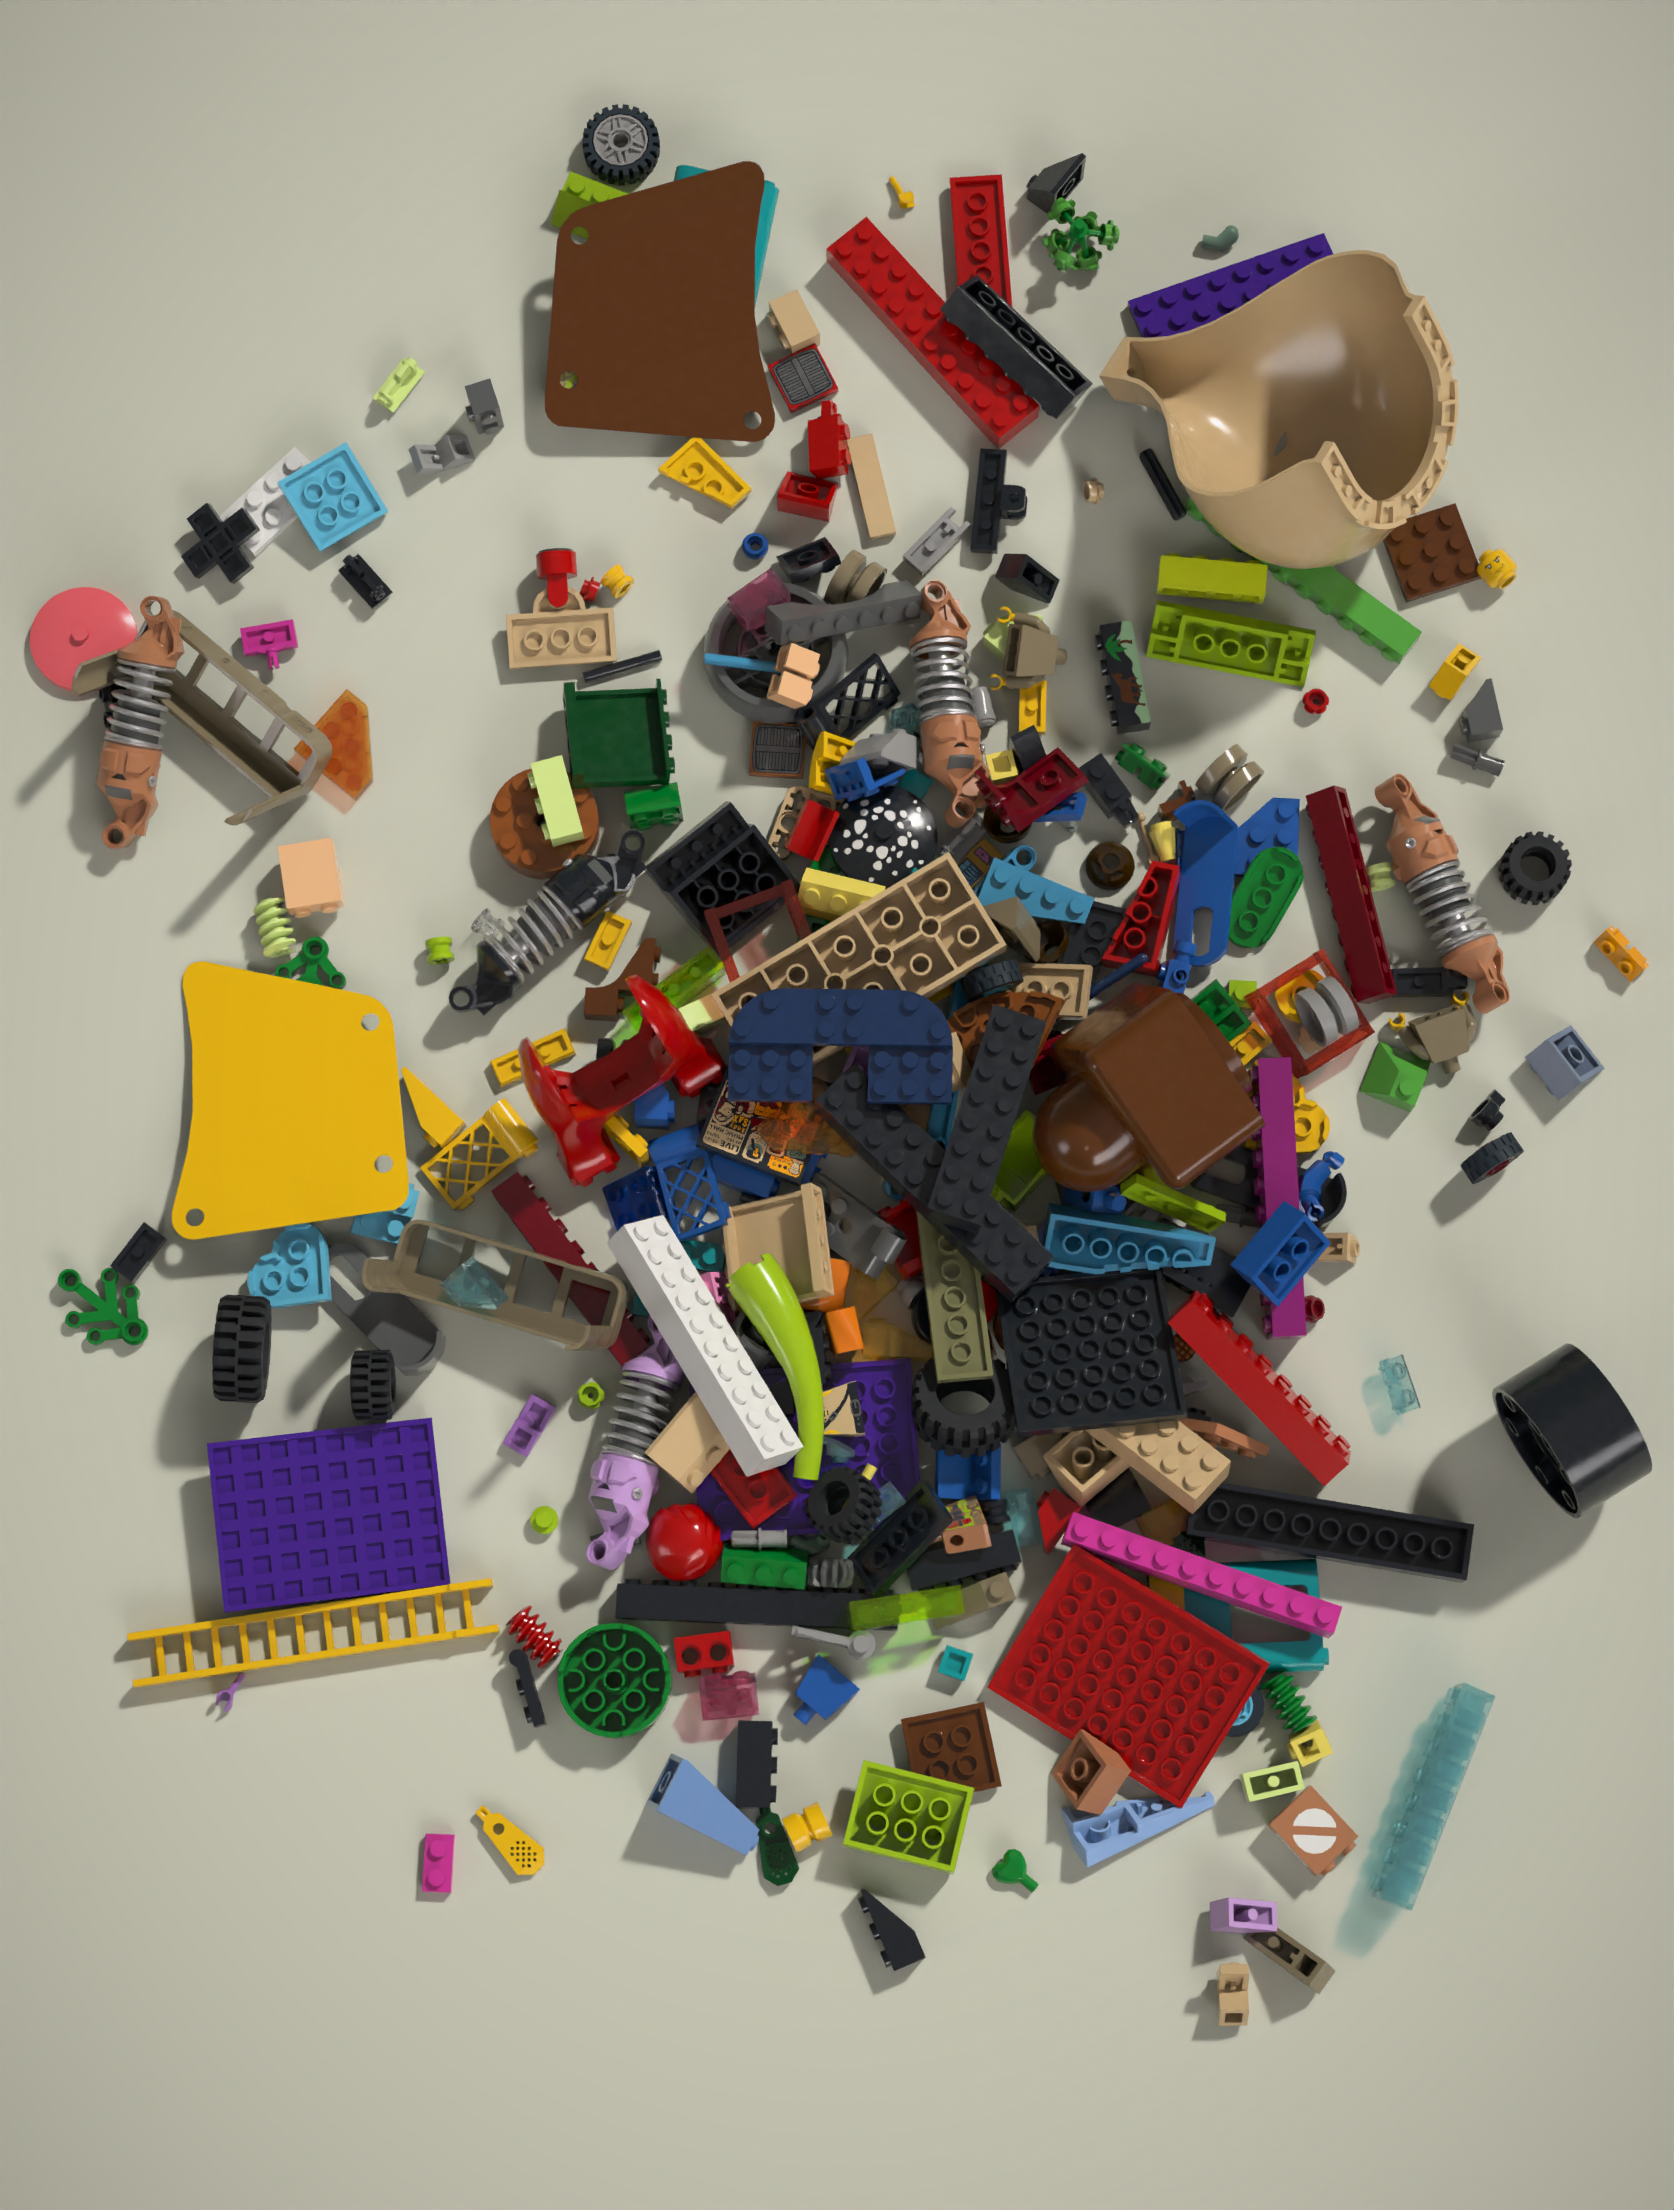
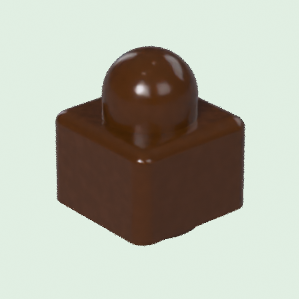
(1143, 1095)

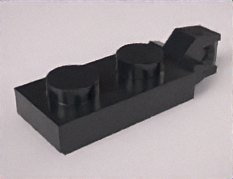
(1427, 982)

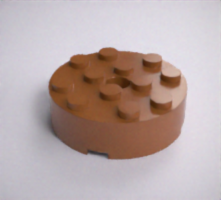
(522, 841)

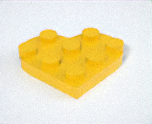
(1310, 1122)

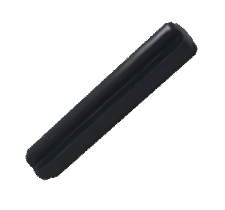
(1162, 484)

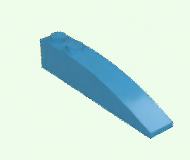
(1119, 1242)

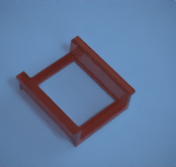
(793, 906)
(1277, 1032)

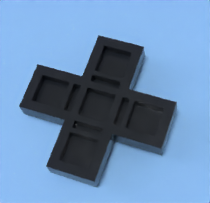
(220, 543)

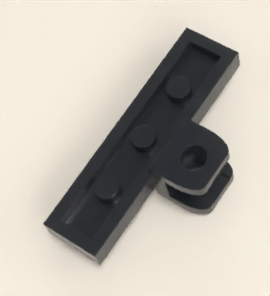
(994, 501)

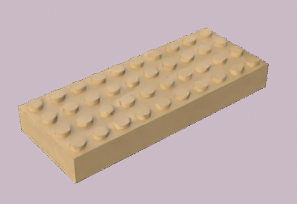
(905, 938)

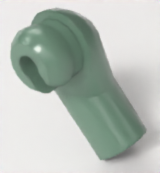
(1222, 241)

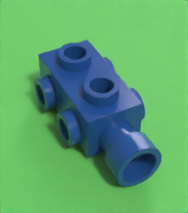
(1177, 966)

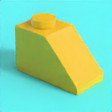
(1454, 672)

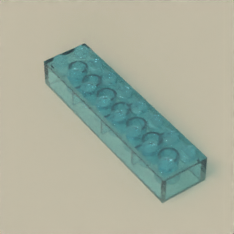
(1432, 1797)

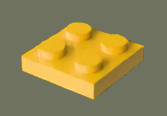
(633, 1145)

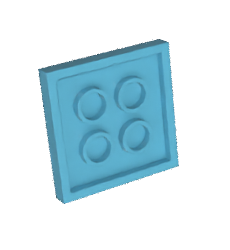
(332, 497)

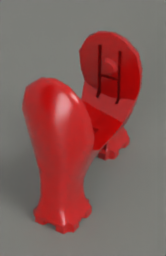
(583, 1101)

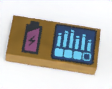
(977, 862)

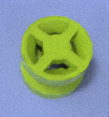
(439, 950)

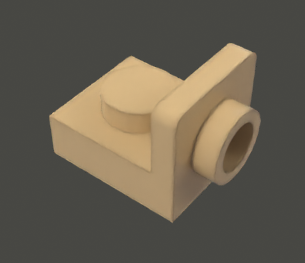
(1343, 1248)

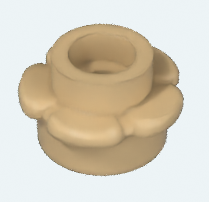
(1093, 491)

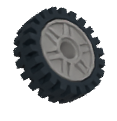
(615, 127)

